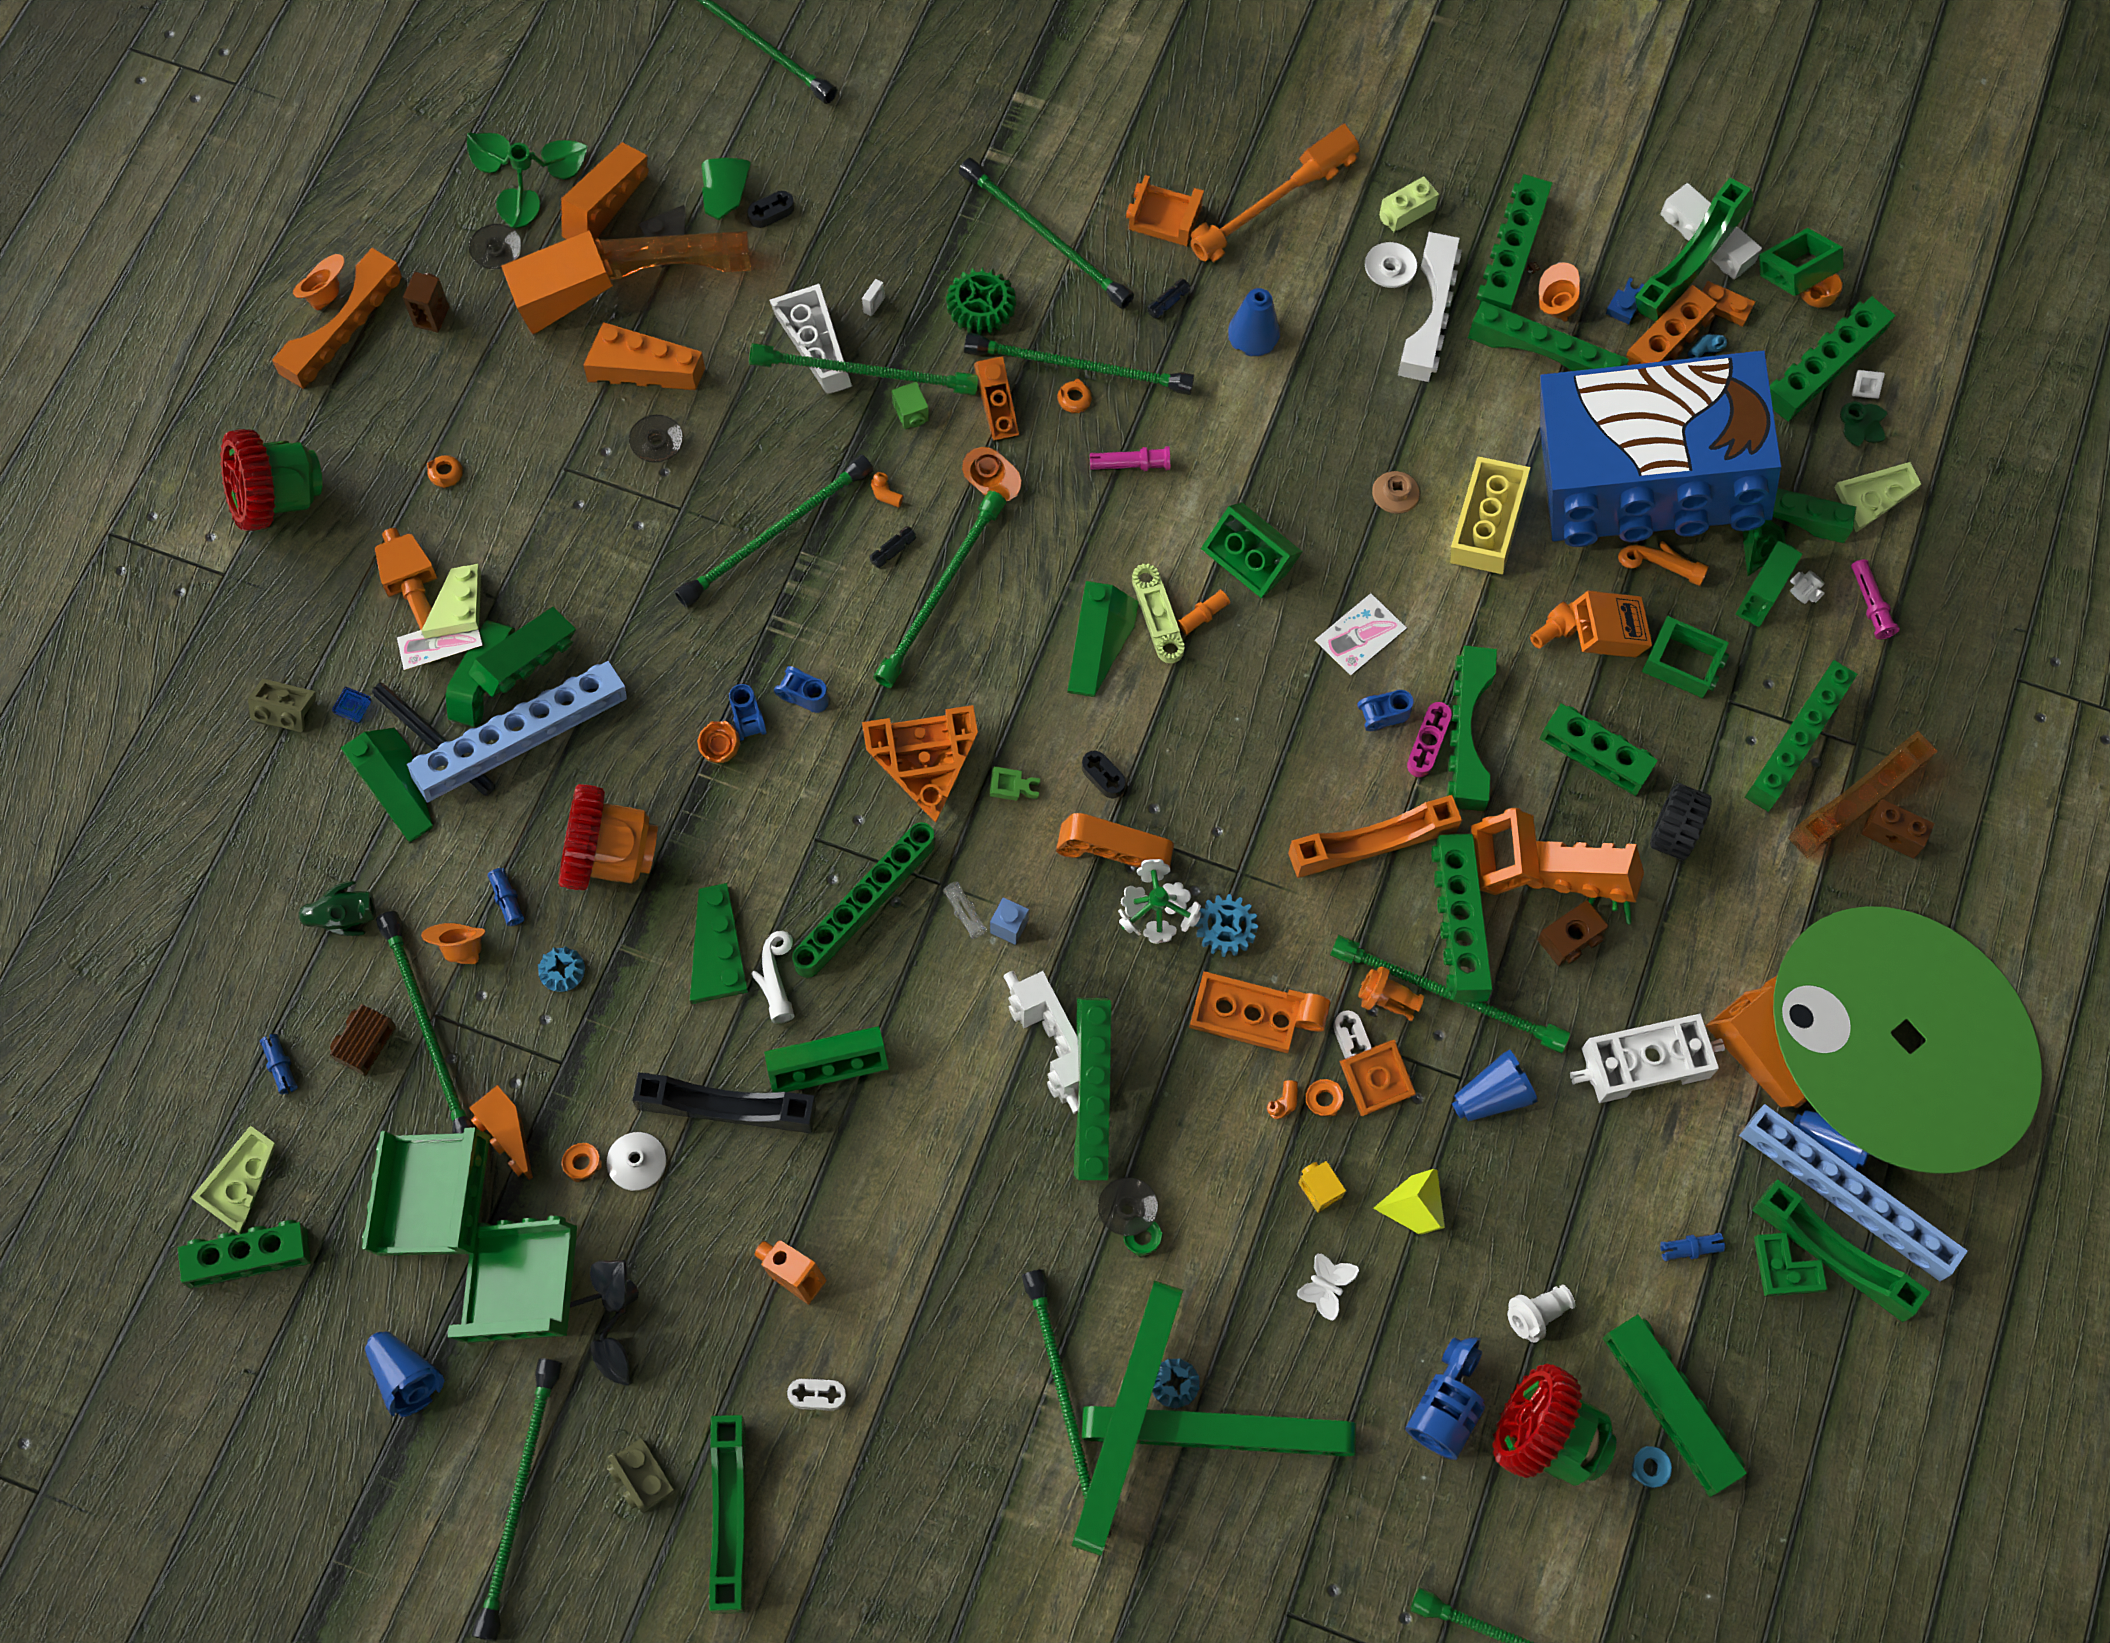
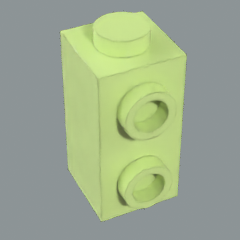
(1408, 204)

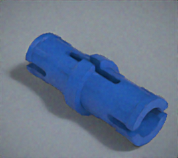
(505, 897)
(278, 1064)
(1692, 1246)

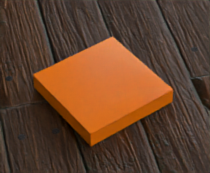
(1377, 1077)

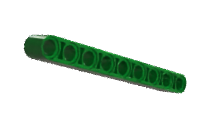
(1127, 1419)
(1231, 1432)

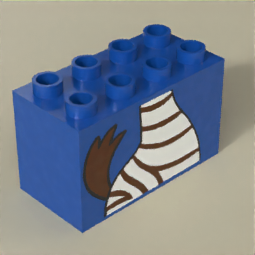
(1659, 448)

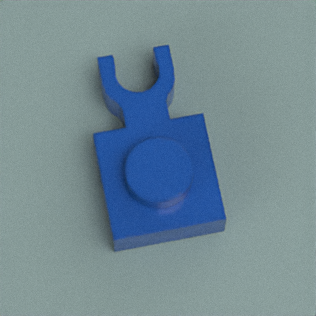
(1623, 303)

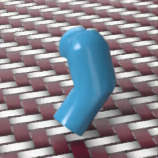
(1707, 343)

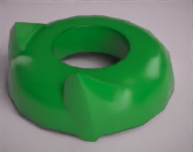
(1142, 1250)

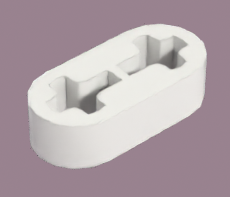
(1358, 1033)
(816, 1402)

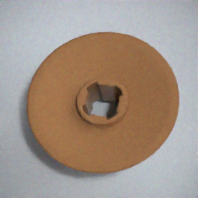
(1396, 501)

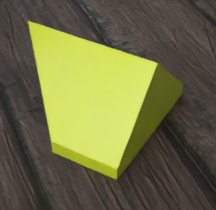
(1416, 1203)

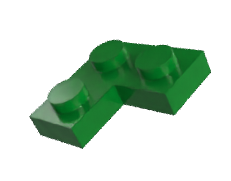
(1780, 1274)

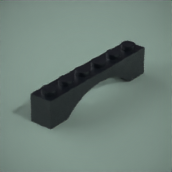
(681, 1098)

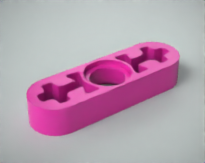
(1420, 746)

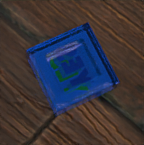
(351, 704)

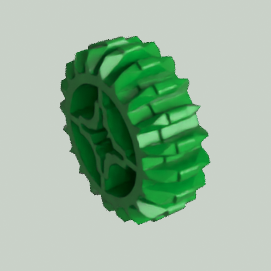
(978, 310)

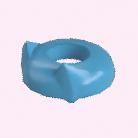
(1663, 1467)

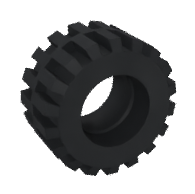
(1681, 821)

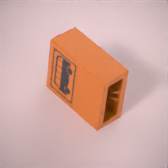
(1612, 624)

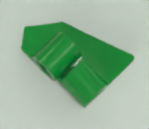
(723, 184)

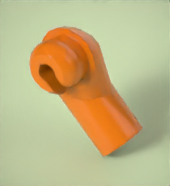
(882, 491)
(1285, 1104)

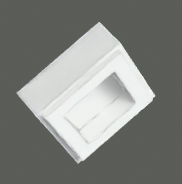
(873, 297)

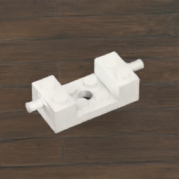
(1034, 1001)
(1619, 1064)

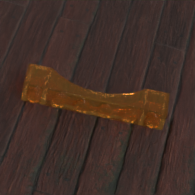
(715, 250)
(1863, 795)

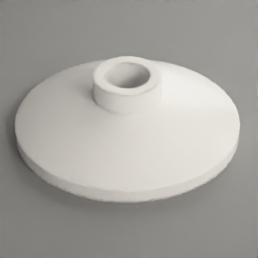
(1390, 256)
(644, 1172)

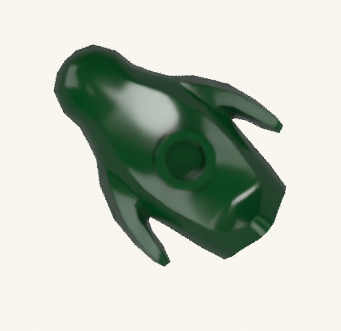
(340, 910)

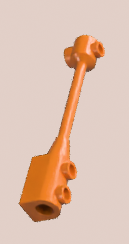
(1318, 162)

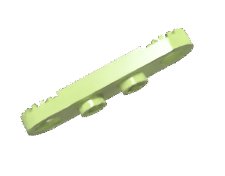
(1158, 613)

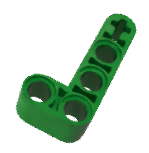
(463, 693)

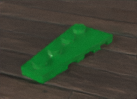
(716, 954)

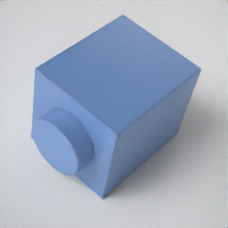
(1009, 921)

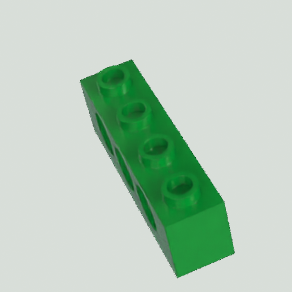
(1606, 762)
(292, 1253)

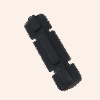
(1168, 298)
(892, 547)

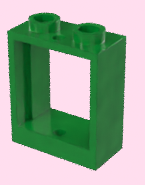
(1776, 264)
(1769, 583)
(1693, 638)

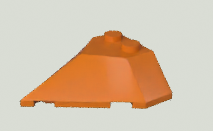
(924, 753)

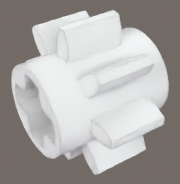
(1807, 587)

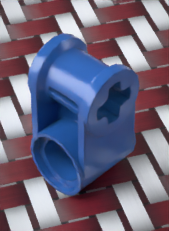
(798, 688)
(1380, 709)
(747, 716)

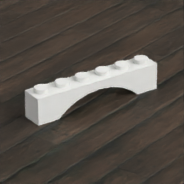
(1420, 349)

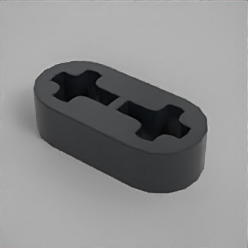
(771, 209)
(1108, 770)

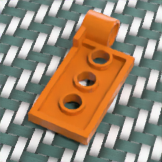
(1301, 1010)

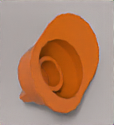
(322, 282)
(1560, 291)
(991, 472)
(456, 941)

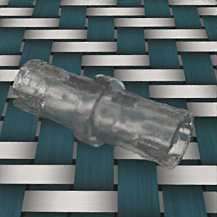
(974, 925)

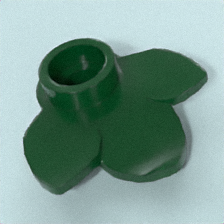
(1864, 425)

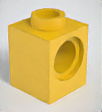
(1321, 1185)

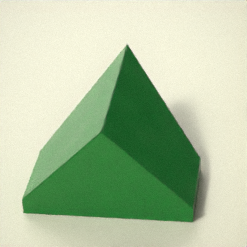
(1760, 544)

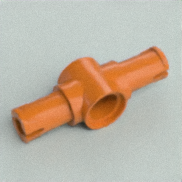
(1560, 622)

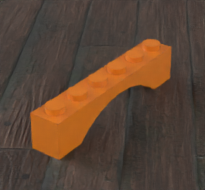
(305, 356)
(1332, 850)

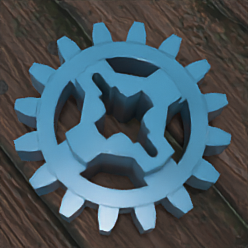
(1227, 913)

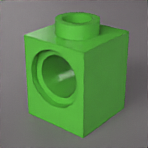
(910, 405)

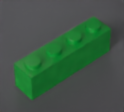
(522, 652)
(826, 1060)

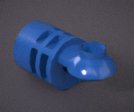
(1449, 1407)

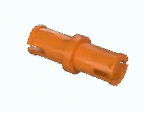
(1203, 612)

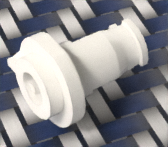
(1532, 1315)

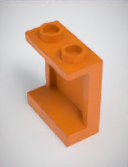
(1164, 212)

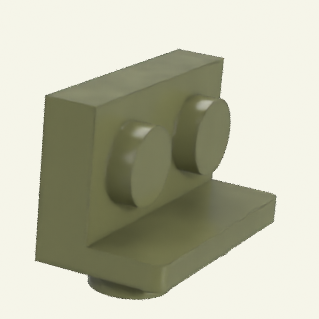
(280, 704)
(640, 1475)

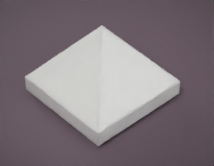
(1868, 384)

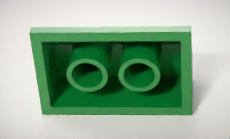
(1251, 549)

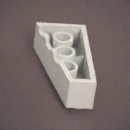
(810, 328)

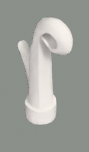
(771, 984)

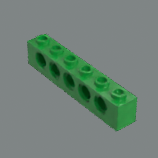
(1525, 211)
(1859, 332)
(1801, 736)
(1465, 986)

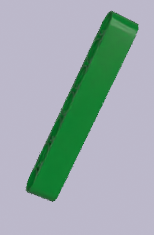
(862, 912)

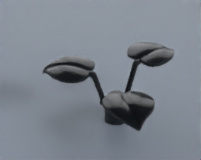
(617, 1292)

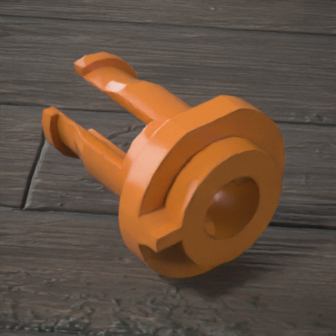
(1388, 994)

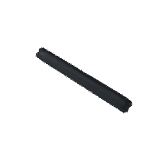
(422, 729)

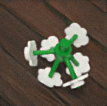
(1169, 897)

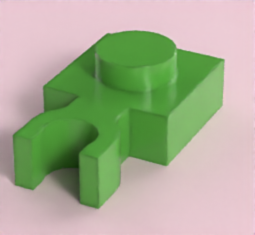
(1008, 784)

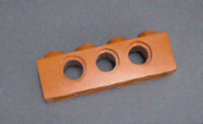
(1691, 305)

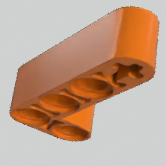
(1110, 840)

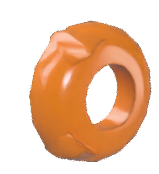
(1071, 405)
(444, 480)
(1321, 1086)
(575, 1152)

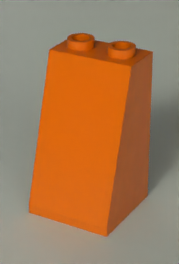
(557, 279)
(1752, 1040)

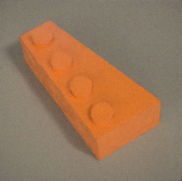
(603, 192)
(641, 359)
(1589, 870)

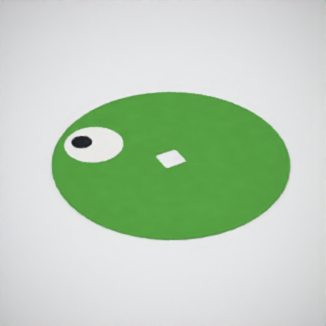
(1928, 1111)

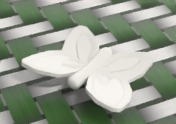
(1326, 1283)

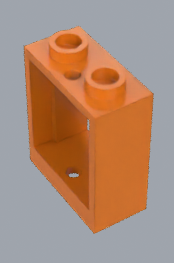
(1525, 851)

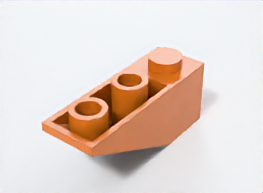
(996, 397)
(504, 1123)

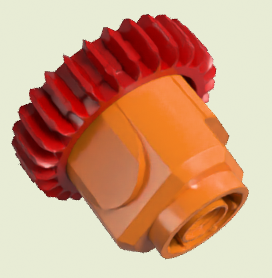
(605, 841)

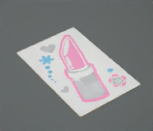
(1360, 634)
(418, 651)

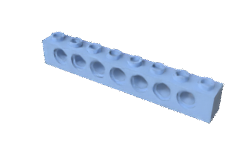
(513, 743)
(1853, 1193)

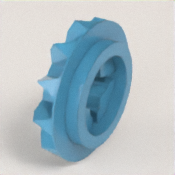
(573, 973)
(1188, 1389)

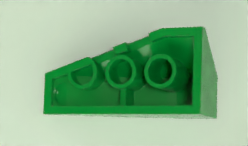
(1103, 627)
(382, 763)

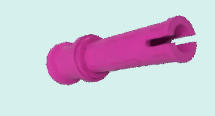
(1138, 459)
(1877, 609)

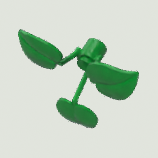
(518, 206)

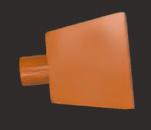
(401, 560)
(791, 1269)

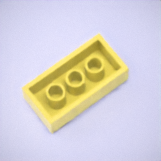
(1490, 515)

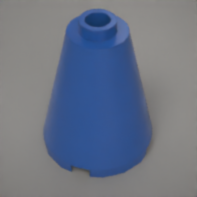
(1255, 324)
(1495, 1090)
(1819, 1130)
(401, 1374)

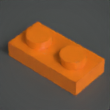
(1729, 304)

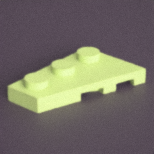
(1877, 492)
(457, 604)
(236, 1179)

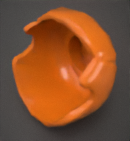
(1823, 293)
(719, 742)

